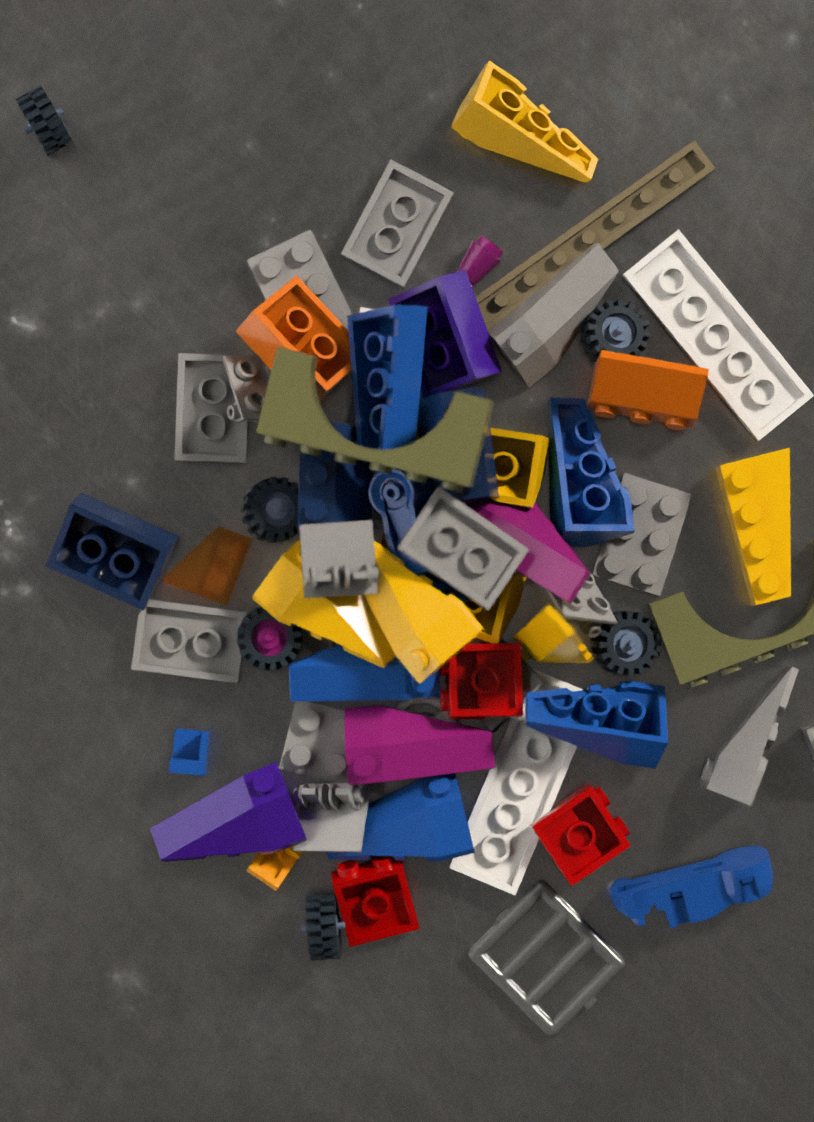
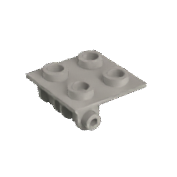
(249, 384)
(338, 559)
(587, 608)
(332, 816)

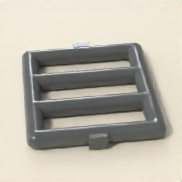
(503, 976)

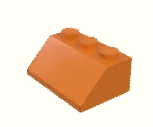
(301, 323)
(646, 390)

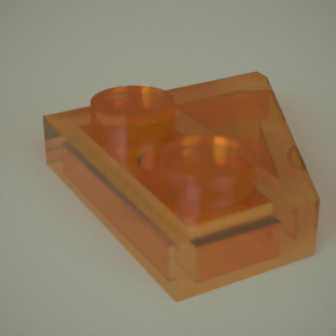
(212, 566)

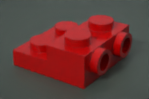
(483, 682)
(581, 833)
(374, 899)

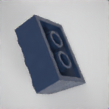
(430, 413)
(333, 489)
(111, 551)

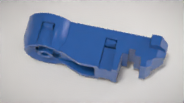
(399, 504)
(697, 889)

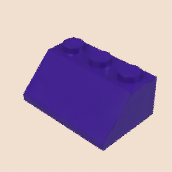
(455, 334)

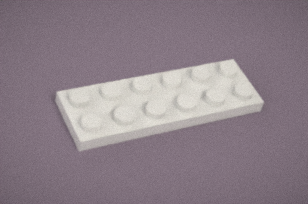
(718, 335)
(512, 798)

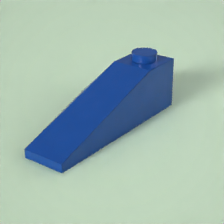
(345, 677)

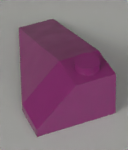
(549, 559)
(402, 745)

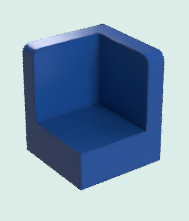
(190, 752)

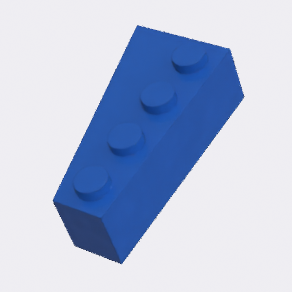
(387, 374)

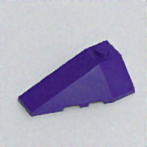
(238, 818)

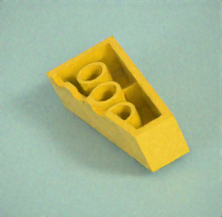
(759, 516)

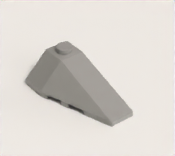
(548, 321)
(740, 762)

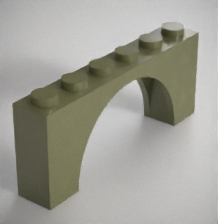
(295, 415)
(699, 649)

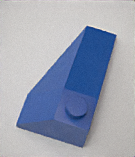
(584, 489)
(614, 722)
(416, 822)

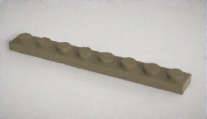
(601, 227)

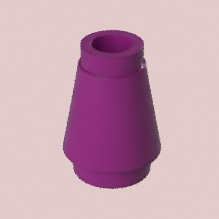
(480, 259)

